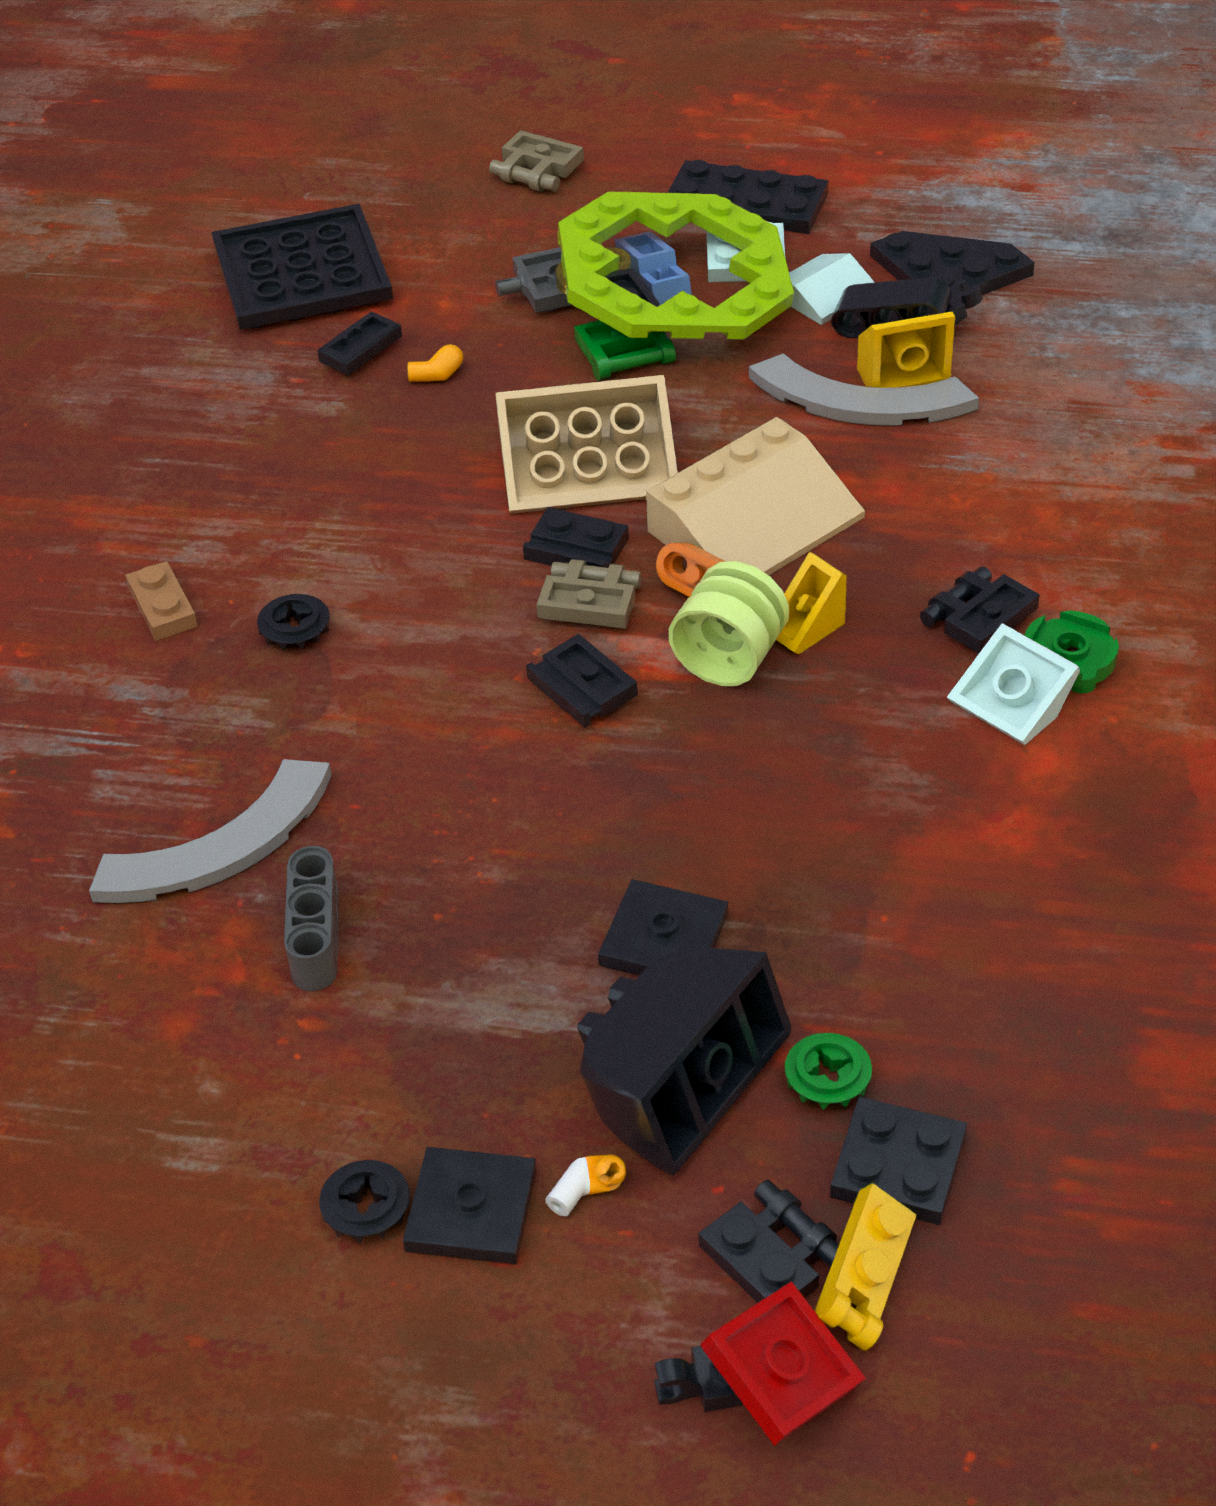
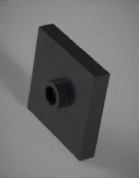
(658, 922)
(470, 1205)

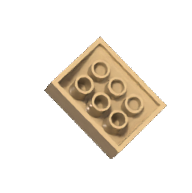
(585, 443)
(755, 500)

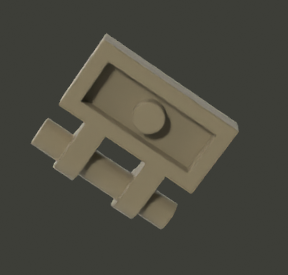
(545, 157)
(589, 594)

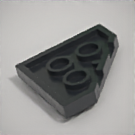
(951, 259)

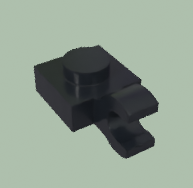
(686, 1380)

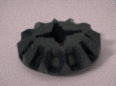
(307, 611)
(346, 1189)

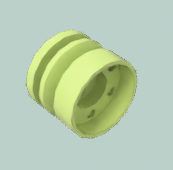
(728, 623)

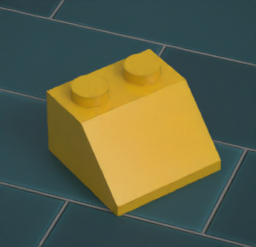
(907, 351)

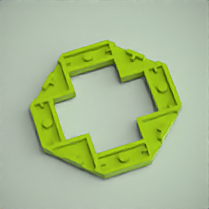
(683, 315)

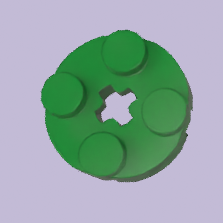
(1088, 633)

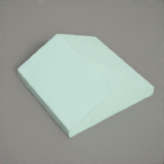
(822, 282)
(1015, 685)

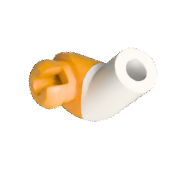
(586, 1177)

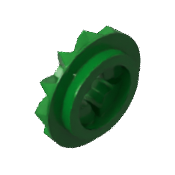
(839, 1055)

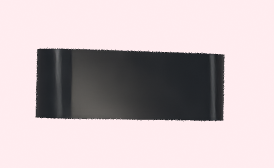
(888, 302)

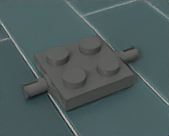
(536, 280)

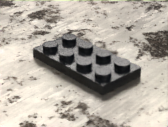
(766, 193)

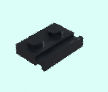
(570, 536)
(582, 680)

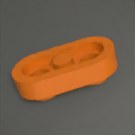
(670, 566)

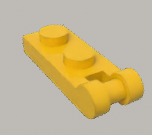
(865, 1266)

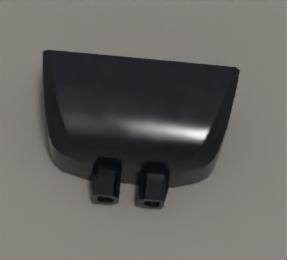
(681, 1048)

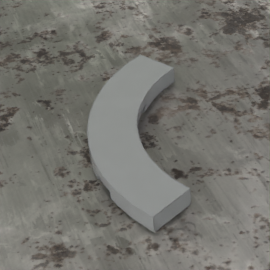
(861, 404)
(222, 852)

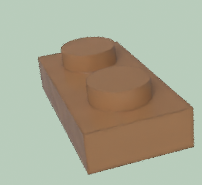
(161, 600)

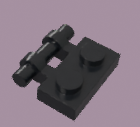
(986, 608)
(757, 1257)

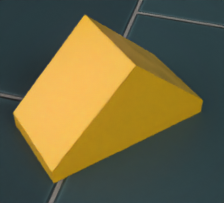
(815, 604)

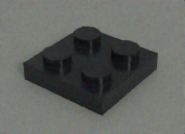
(903, 1154)

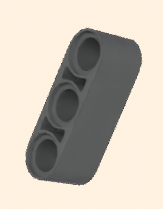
(312, 918)

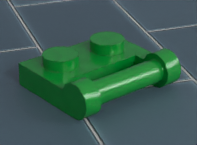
(601, 341)

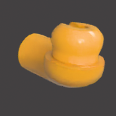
(439, 367)

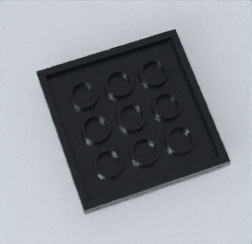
(301, 266)

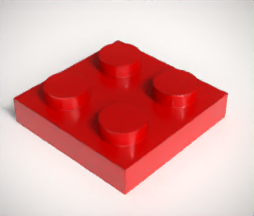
(782, 1362)

